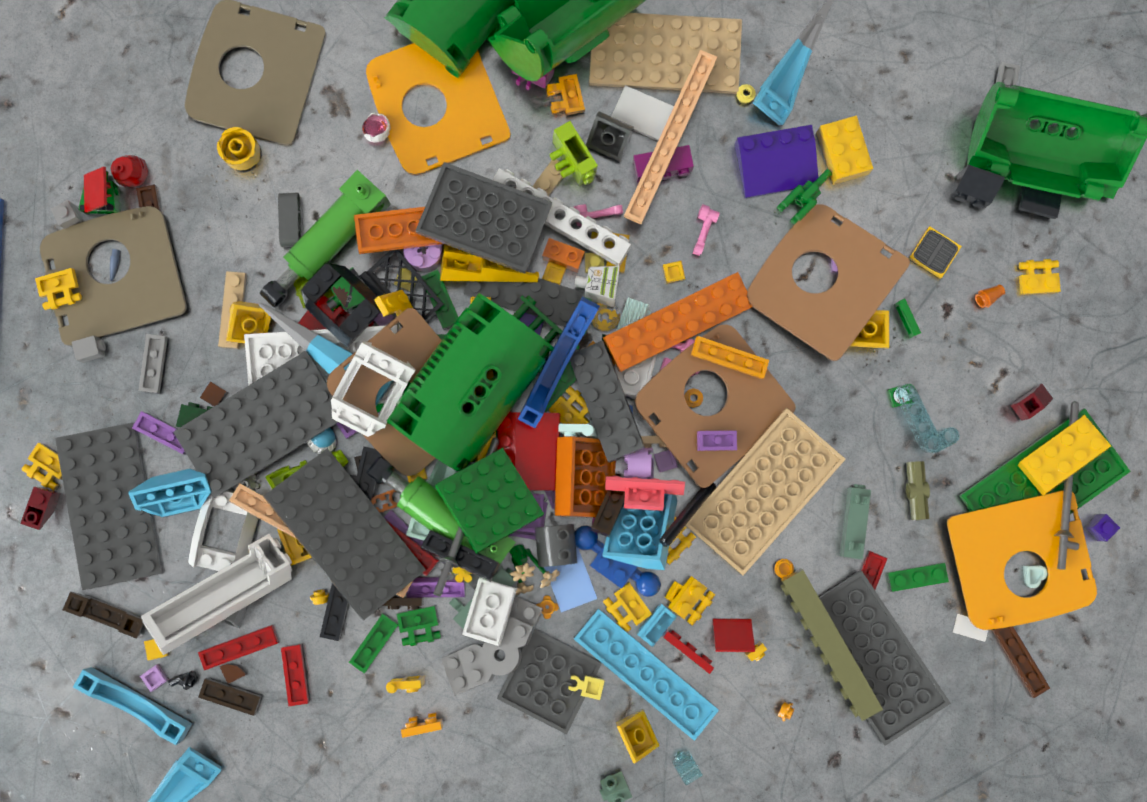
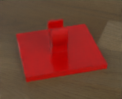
(95, 189)
(733, 635)

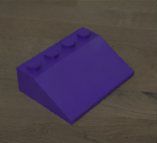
(777, 160)

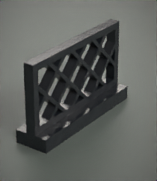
(379, 288)

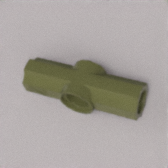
(917, 490)

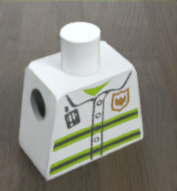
(600, 284)

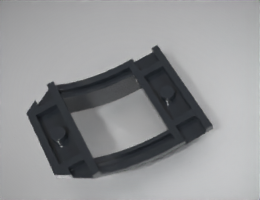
(357, 320)

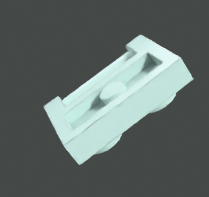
(578, 430)

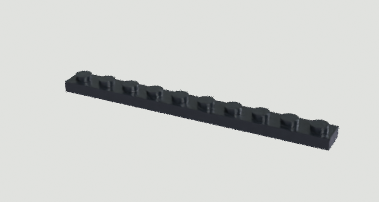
(337, 604)

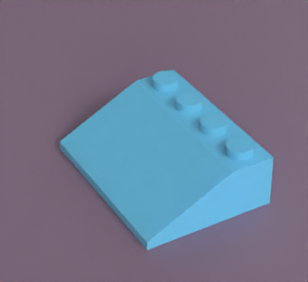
(638, 536)

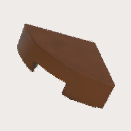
(232, 672)

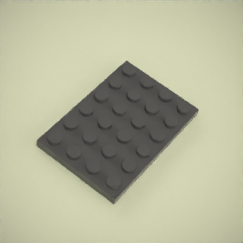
(484, 217)

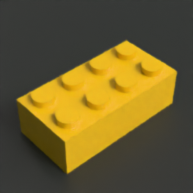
(1064, 455)

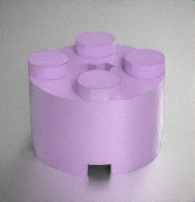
(424, 262)
(640, 464)

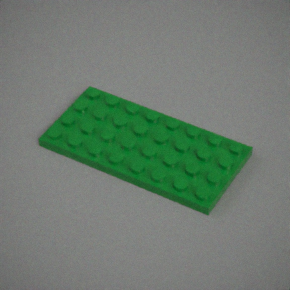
(1011, 484)

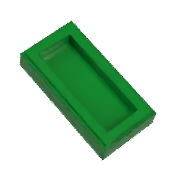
(907, 318)

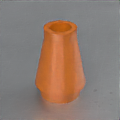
(988, 296)

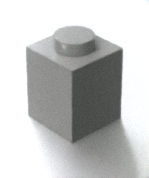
(67, 214)
(89, 348)

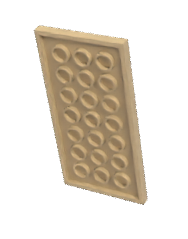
(661, 50)
(765, 491)

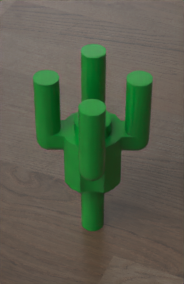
(804, 196)

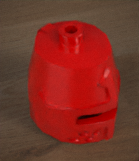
(129, 171)

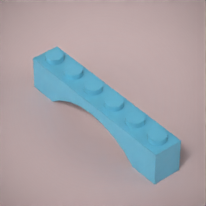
(159, 719)

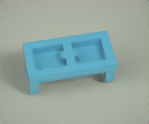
(656, 624)

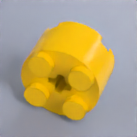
(229, 150)

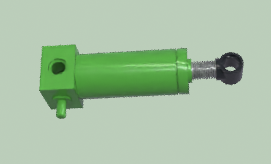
(327, 235)
(427, 507)

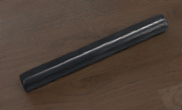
(685, 516)

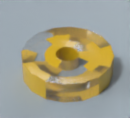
(608, 324)

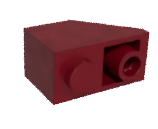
(1032, 402)
(40, 507)

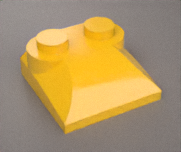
(246, 319)

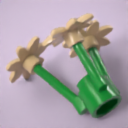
(519, 557)

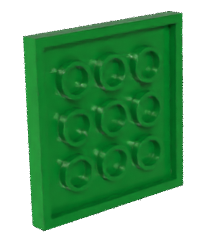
(489, 500)

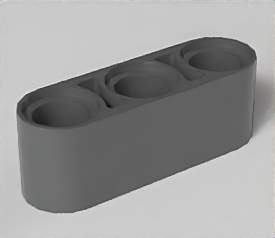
(289, 218)

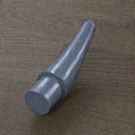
(114, 261)

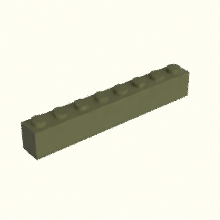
(831, 644)

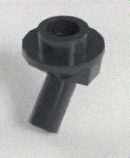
(186, 680)

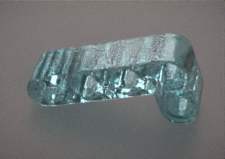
(922, 415)

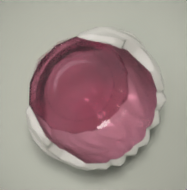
(376, 127)

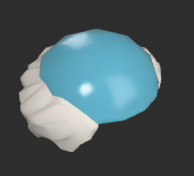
(323, 441)

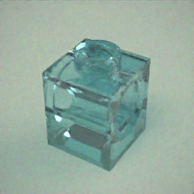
(686, 767)

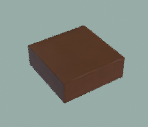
(213, 394)

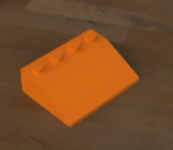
(581, 476)

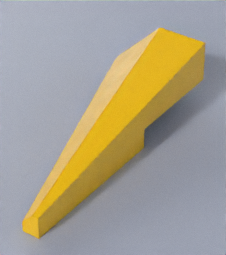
(463, 266)

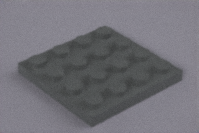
(543, 681)

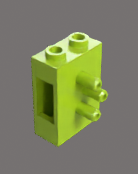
(574, 155)

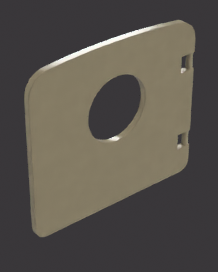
(277, 100)
(143, 296)

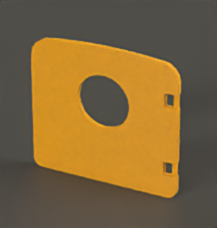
(469, 115)
(992, 535)

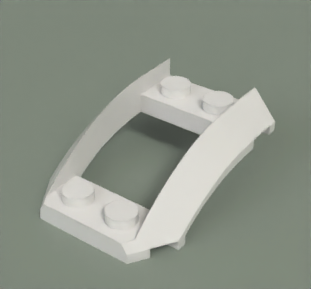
(383, 364)
(216, 558)

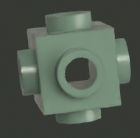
(615, 788)

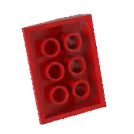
(532, 449)

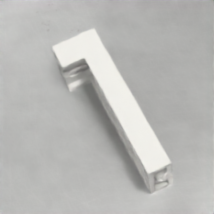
(219, 595)

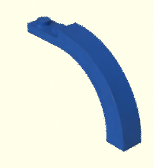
(557, 362)

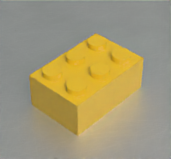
(844, 150)

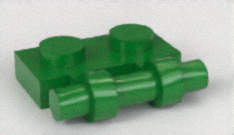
(418, 619)

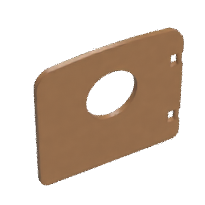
(837, 316)
(412, 344)
(749, 408)

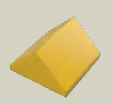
(875, 332)
(637, 735)

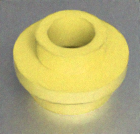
(743, 98)

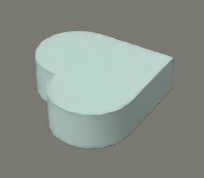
(1033, 575)

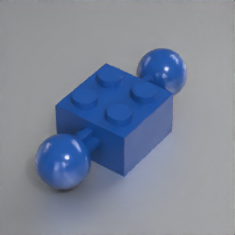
(617, 572)

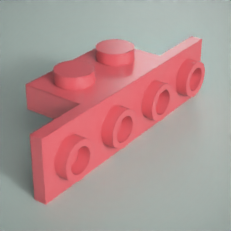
(644, 493)

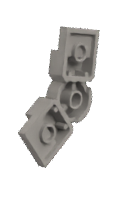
(480, 663)

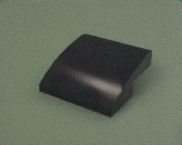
(1040, 202)

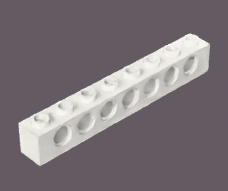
(580, 236)

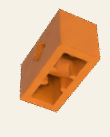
(563, 255)

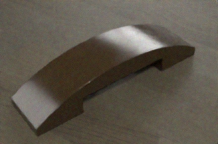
(104, 613)

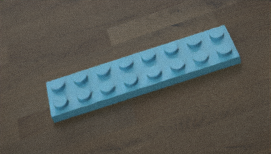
(646, 674)

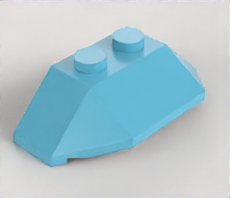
(171, 493)

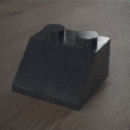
(976, 186)

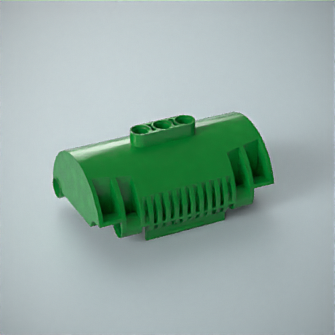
(447, 28)
(547, 32)
(1074, 163)
(433, 403)

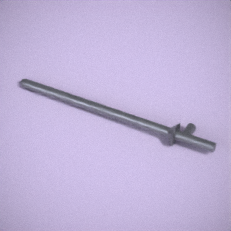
(1064, 532)
(449, 561)

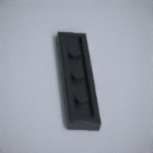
(465, 558)

